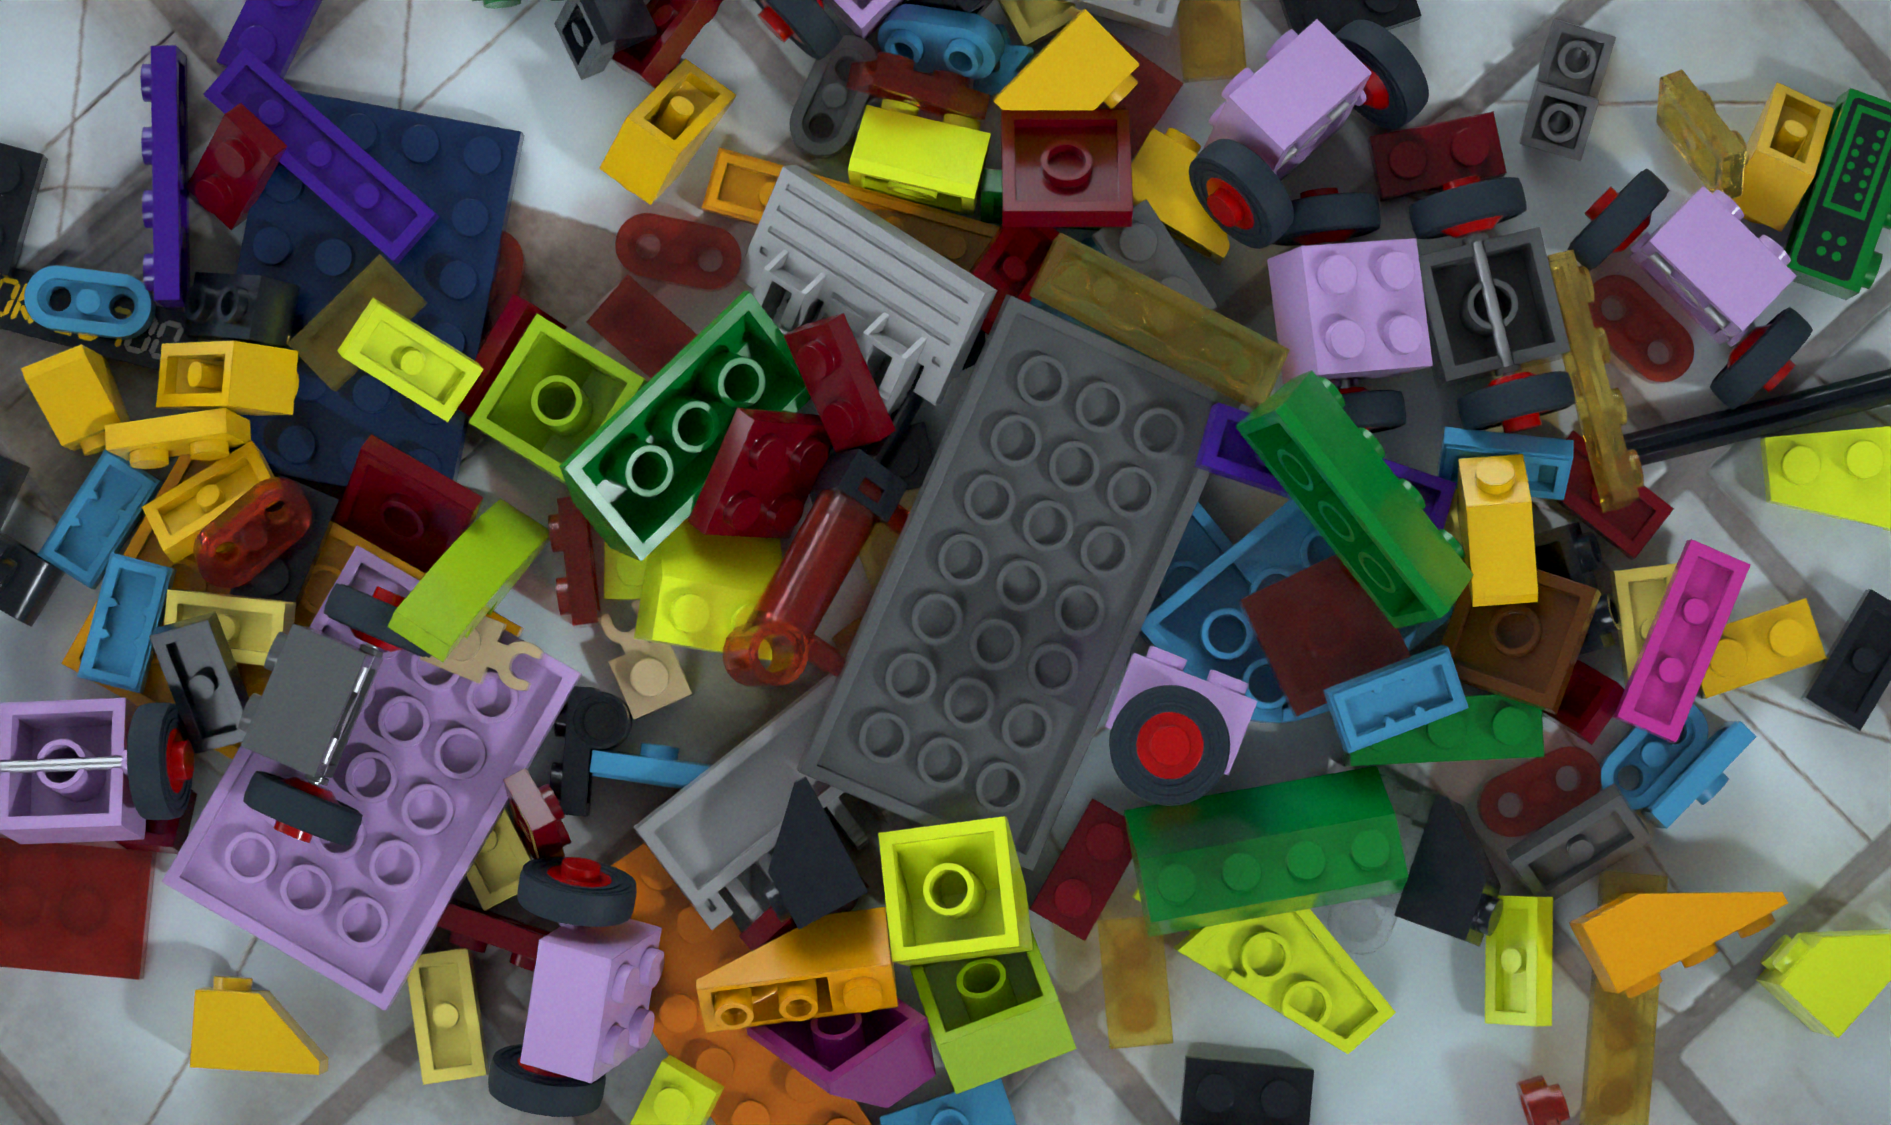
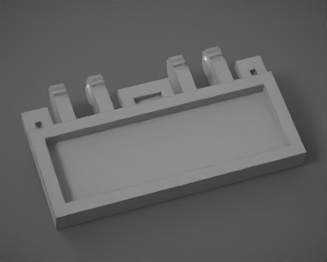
(885, 282)
(737, 809)

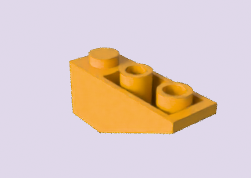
(1648, 932)
(808, 973)

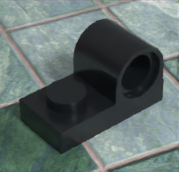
(25, 580)

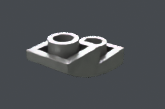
(1566, 89)

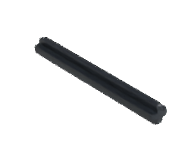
(1761, 418)

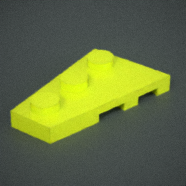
(1832, 474)
(1295, 970)

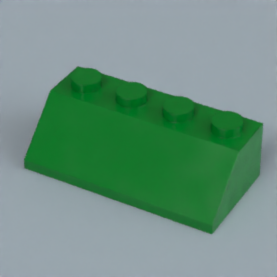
(655, 453)
(1357, 501)
(1266, 851)

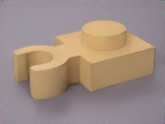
(484, 651)
(646, 672)

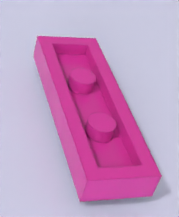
(1681, 641)

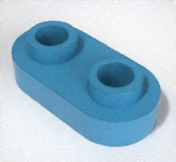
(942, 40)
(91, 302)
(1654, 759)

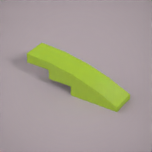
(469, 579)

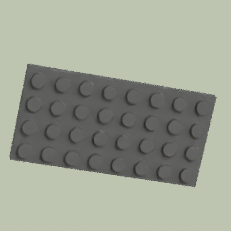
(1017, 581)

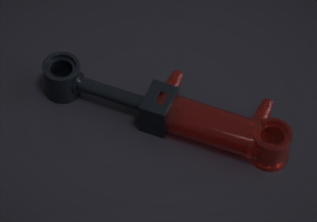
(852, 498)

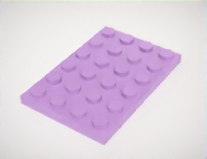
(430, 791)

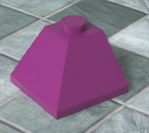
(857, 1055)

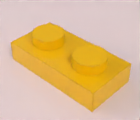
(200, 434)
(198, 500)
(1763, 648)

